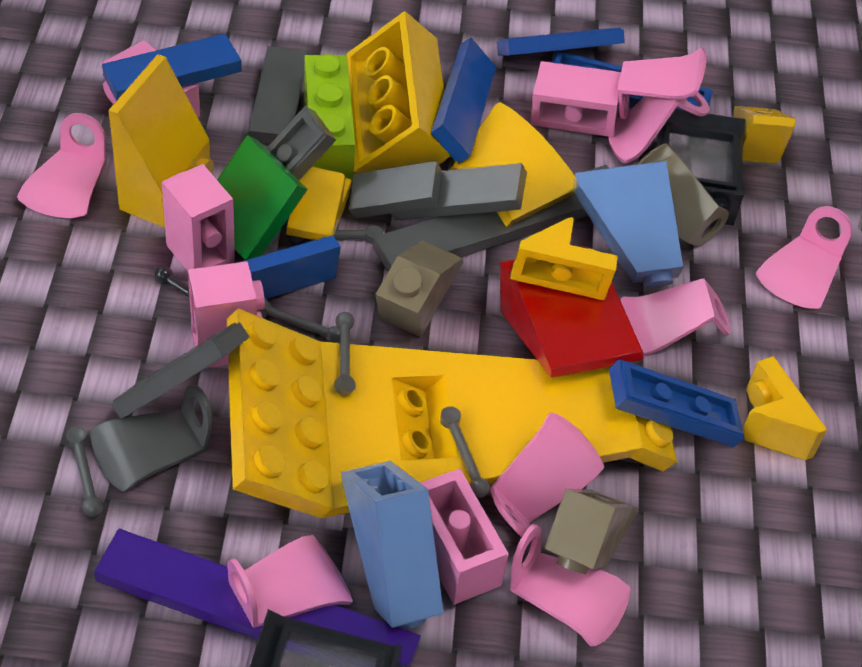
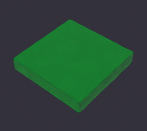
(261, 194)

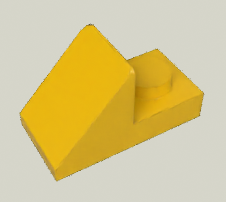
(764, 133)
(321, 205)
(553, 263)
(780, 413)

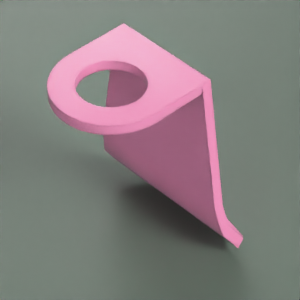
(661, 78)
(644, 122)
(69, 177)
(807, 265)
(673, 314)
(542, 471)
(289, 581)
(585, 602)

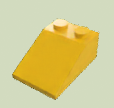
(154, 139)

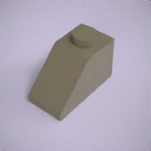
(416, 286)
(588, 529)

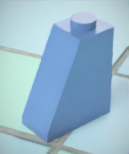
(635, 218)
(395, 542)

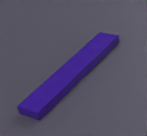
(204, 592)

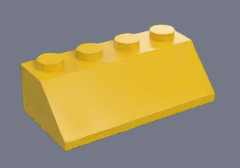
(396, 96)

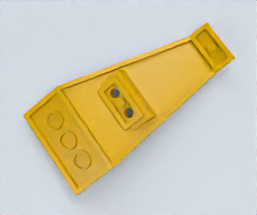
(300, 434)

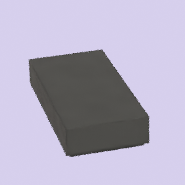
(395, 190)

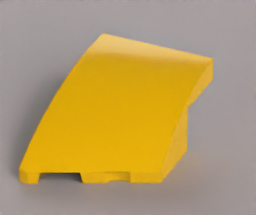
(512, 140)

